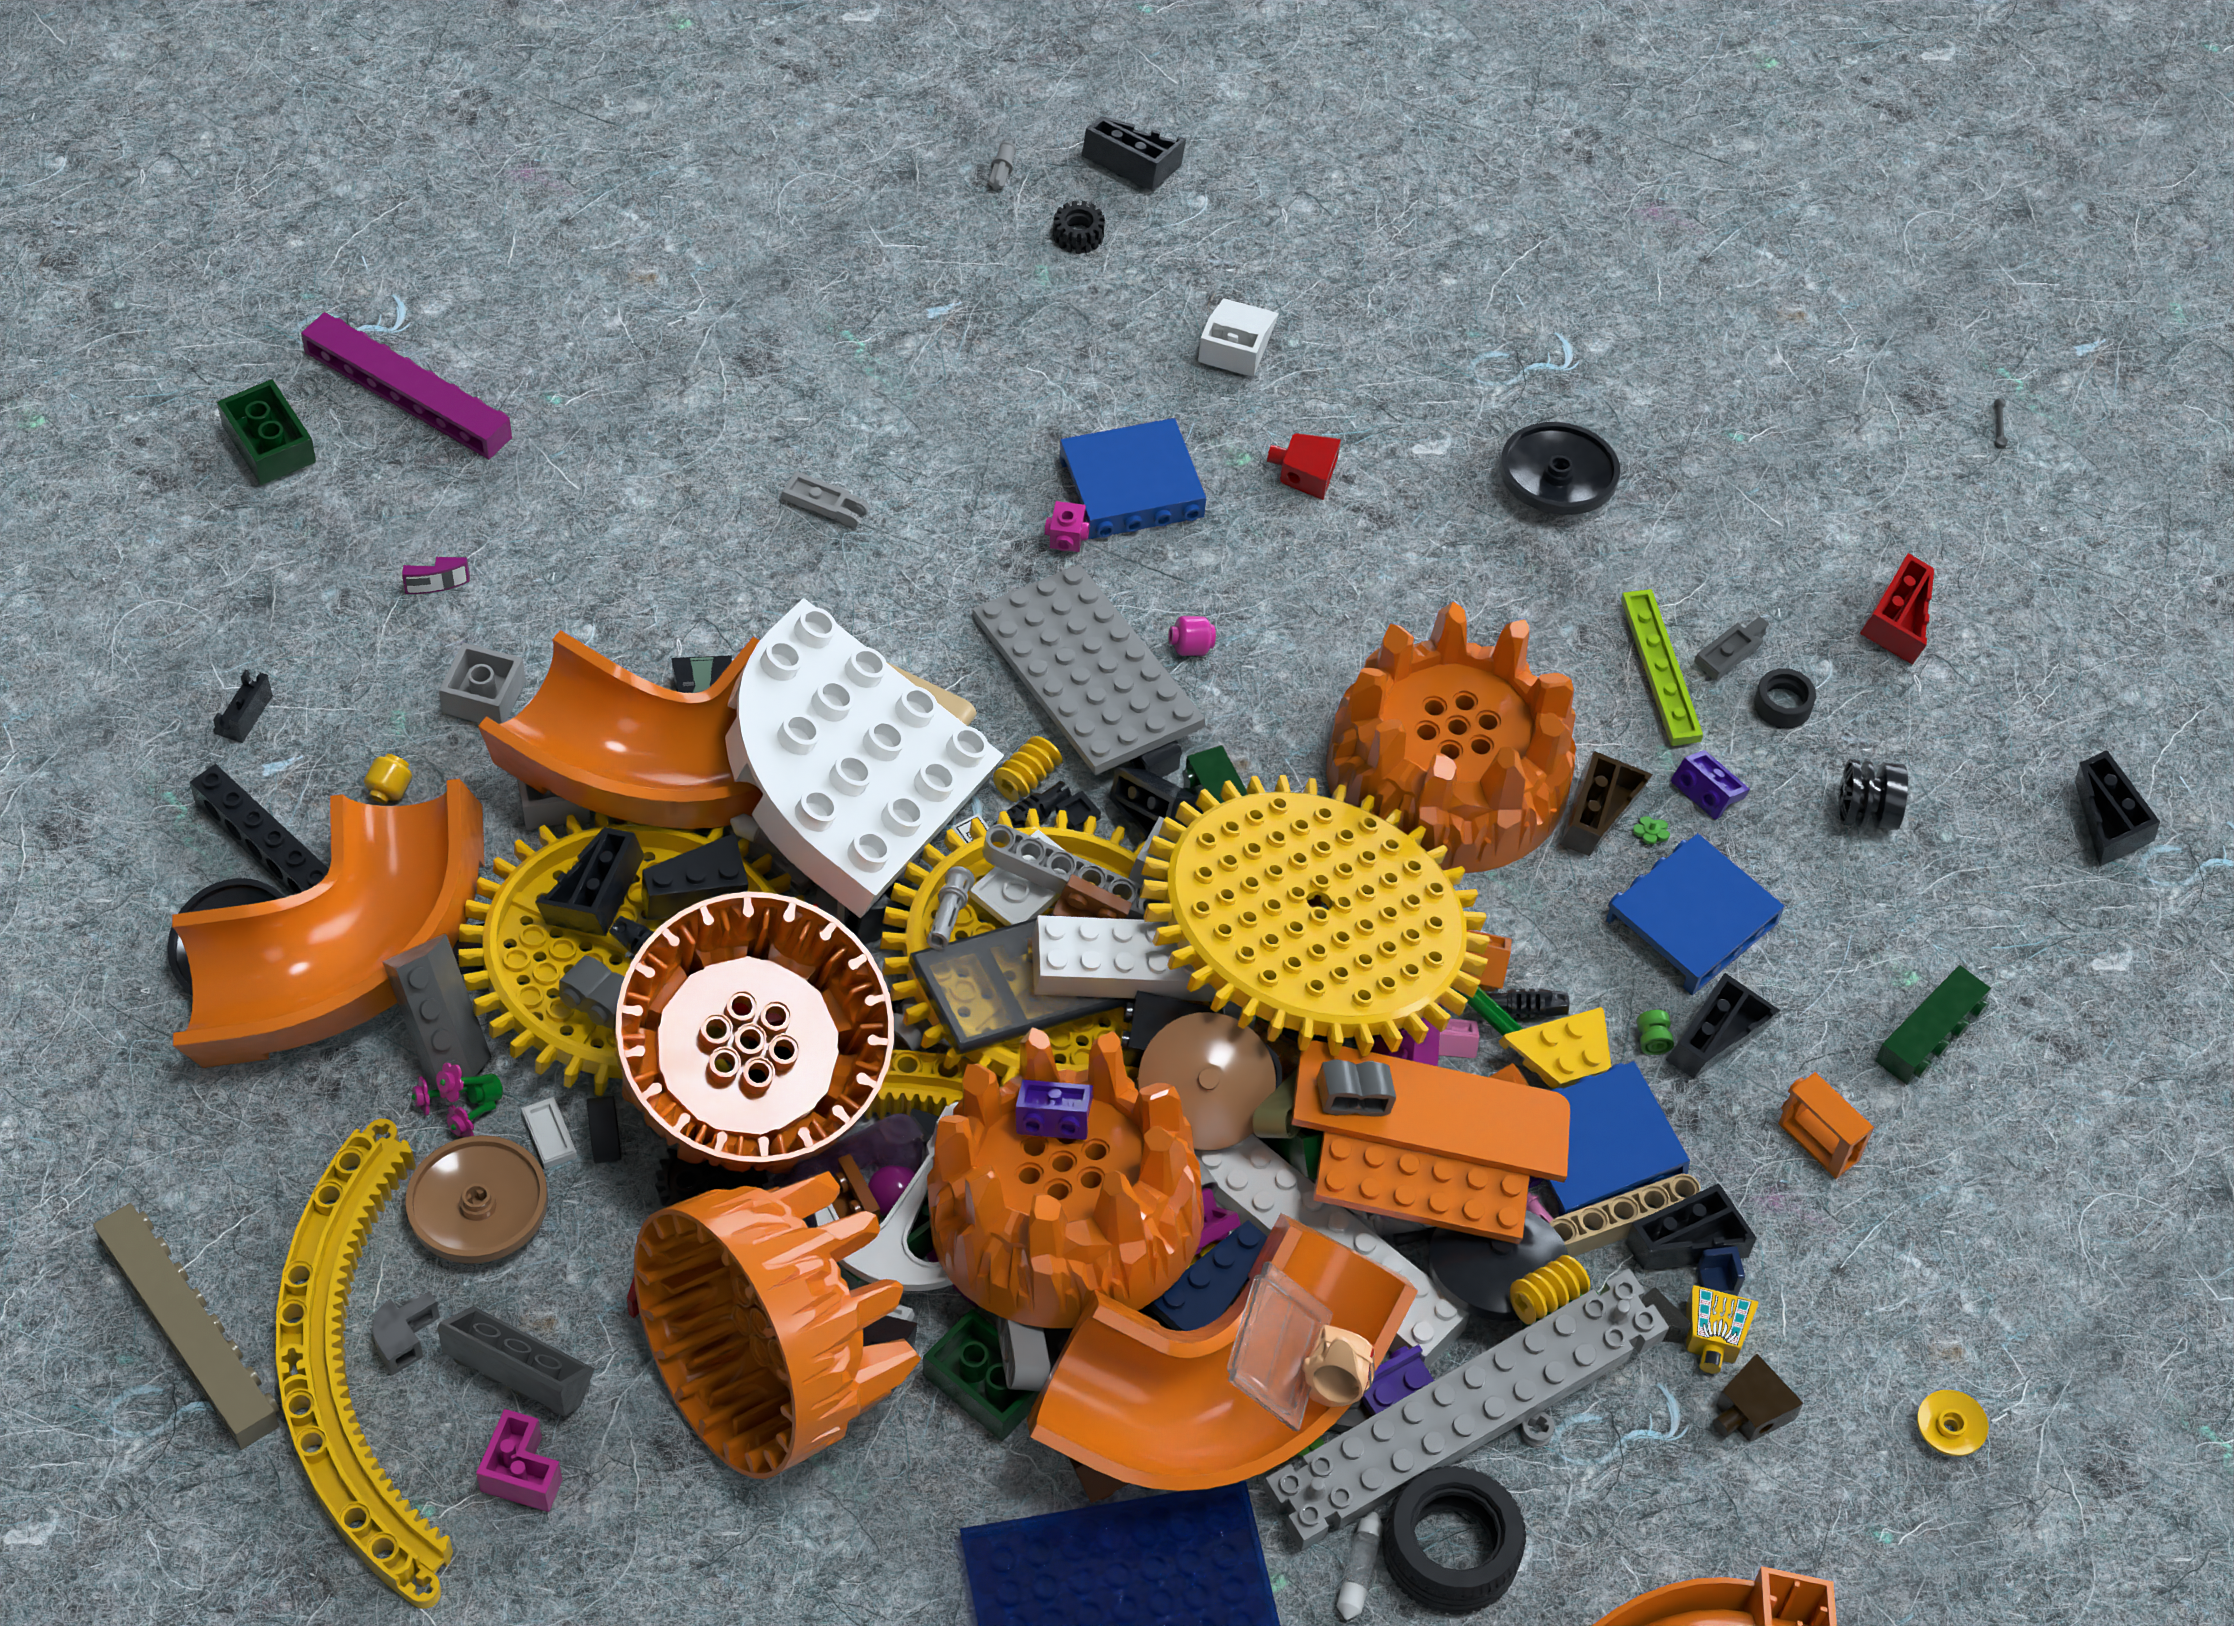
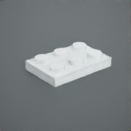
(1013, 897)

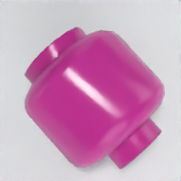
(1192, 635)

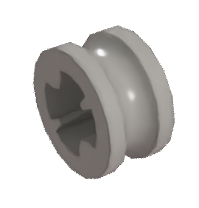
(1541, 1438)

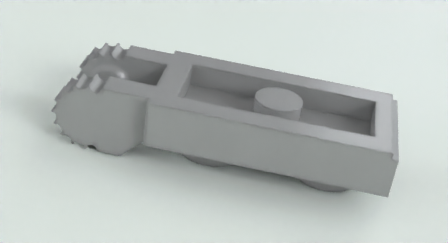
(825, 499)

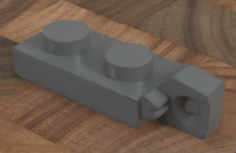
(1731, 648)

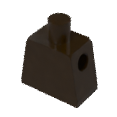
(1756, 1402)

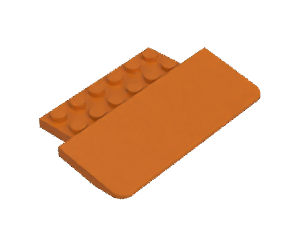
(1446, 1153)

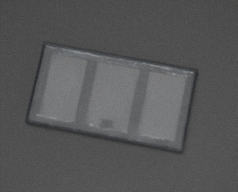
(987, 989)

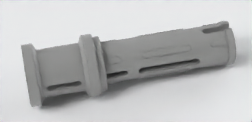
(952, 899)

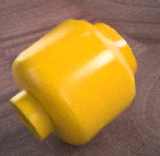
(387, 778)

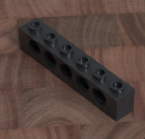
(257, 831)

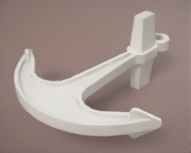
(889, 1253)

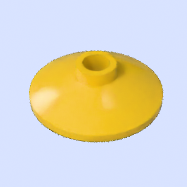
(1960, 1412)

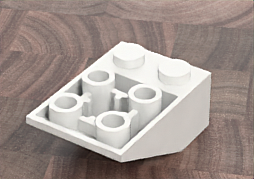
(1236, 337)

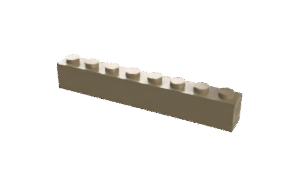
(187, 1326)

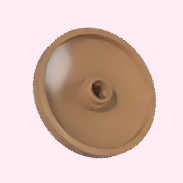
(1216, 1072)
(476, 1199)

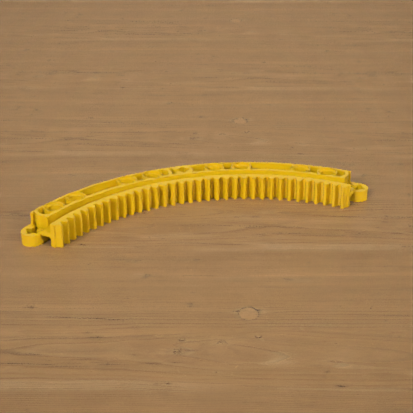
(344, 1469)

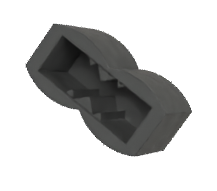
(592, 990)
(1356, 1088)

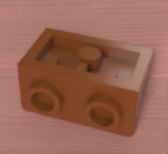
(1085, 899)
(854, 1191)

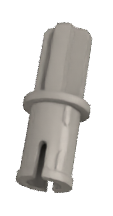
(1002, 165)

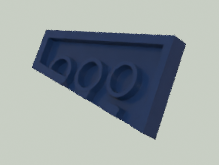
(1211, 1282)

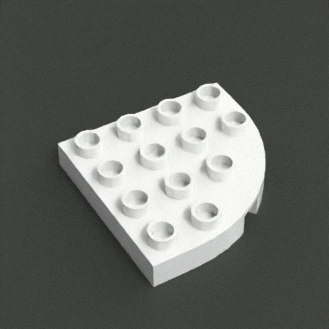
(847, 756)

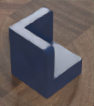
(1721, 1270)

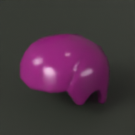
(888, 1185)

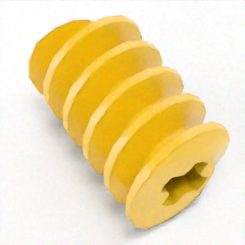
(1026, 768)
(1548, 1288)

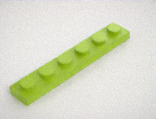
(1661, 667)

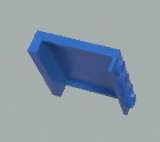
(1134, 477)
(1697, 910)
(1615, 1139)

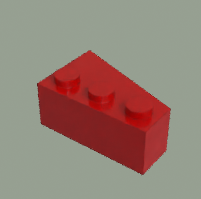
(1902, 611)

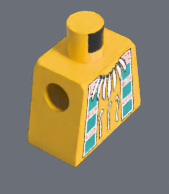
(1717, 1326)

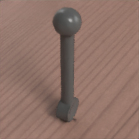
(2001, 441)

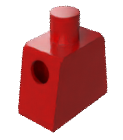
(1307, 462)

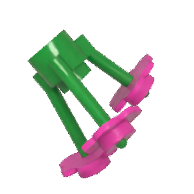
(480, 1090)

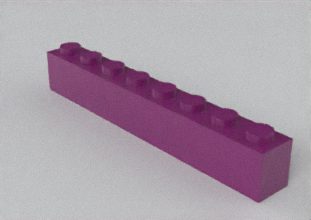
(407, 385)

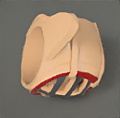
(1339, 1367)

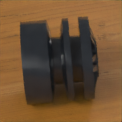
(1866, 794)

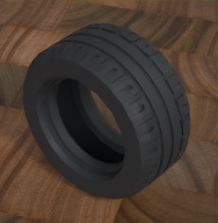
(1463, 1492)

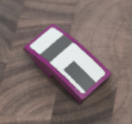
(445, 575)

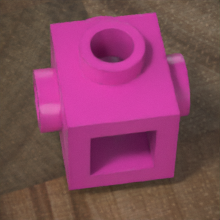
(1067, 526)

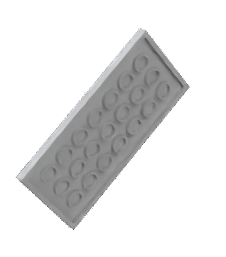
(1088, 669)

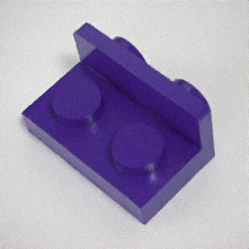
(1708, 783)
(1053, 1109)
(1397, 1379)

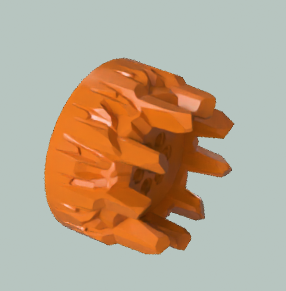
(1458, 742)
(774, 960)
(1050, 1219)
(762, 1324)

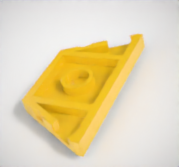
(1564, 1048)

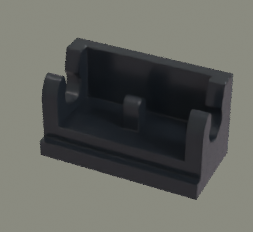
(244, 708)

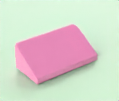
(1459, 1039)

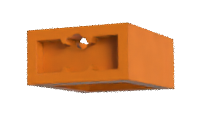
(1825, 1124)

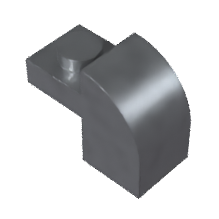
(396, 1329)

